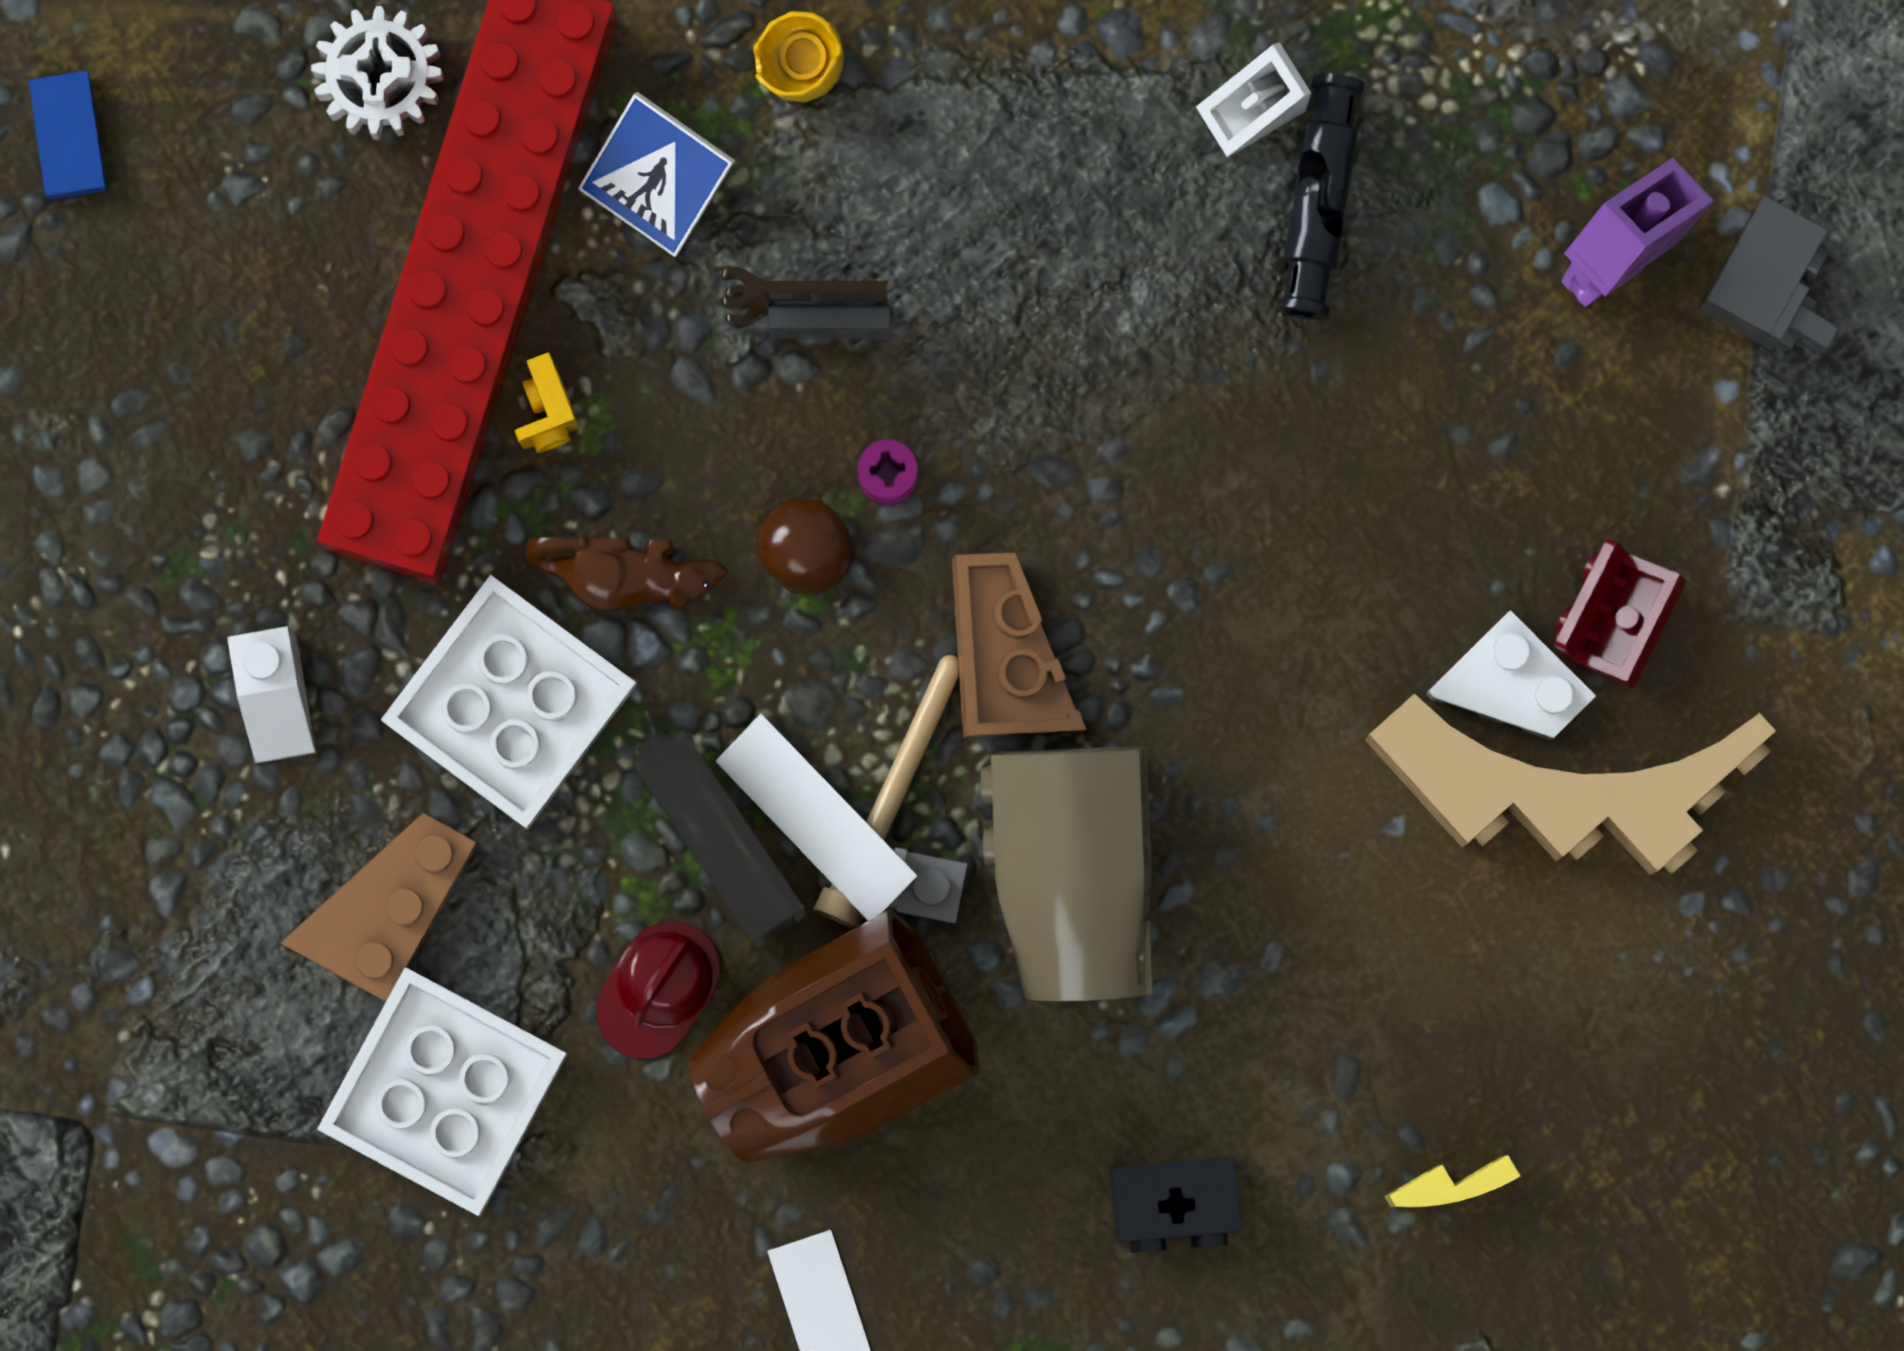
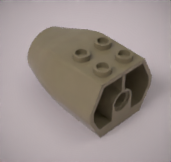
(1073, 868)

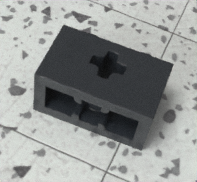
(1206, 1182)

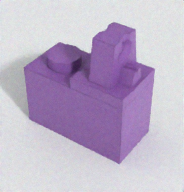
(1633, 231)

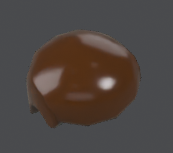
(804, 546)

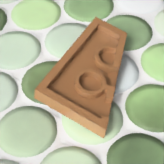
(1003, 654)
(386, 908)

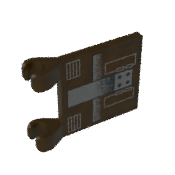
(762, 294)

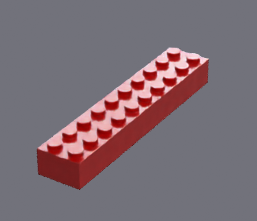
(467, 284)

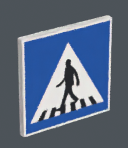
(656, 174)

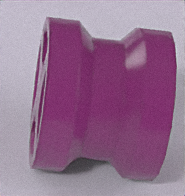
(888, 483)

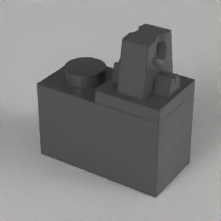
(1761, 285)

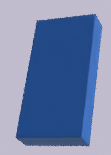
(68, 135)

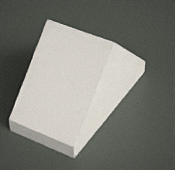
(1255, 101)

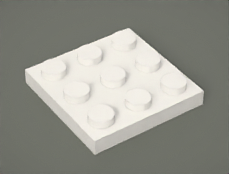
(509, 702)
(442, 1091)

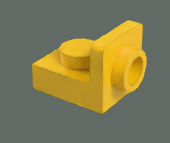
(547, 394)

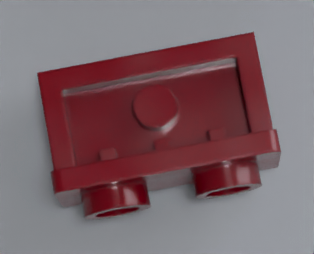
(1617, 614)

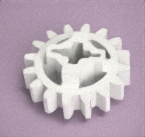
(353, 70)

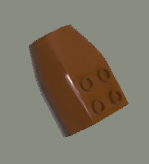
(834, 1046)

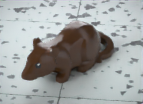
(614, 578)

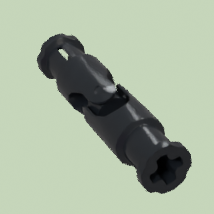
(1320, 205)

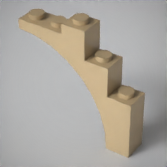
(1642, 809)

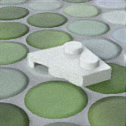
(1514, 681)

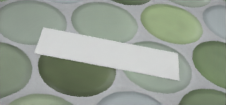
(816, 818)
(818, 1295)

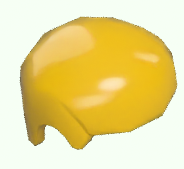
(799, 56)

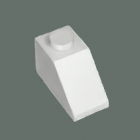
(272, 694)

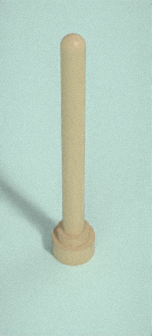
(831, 901)

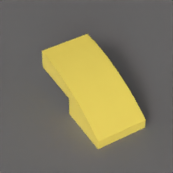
(1437, 1188)

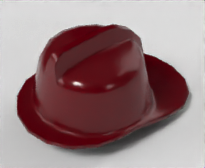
(658, 989)

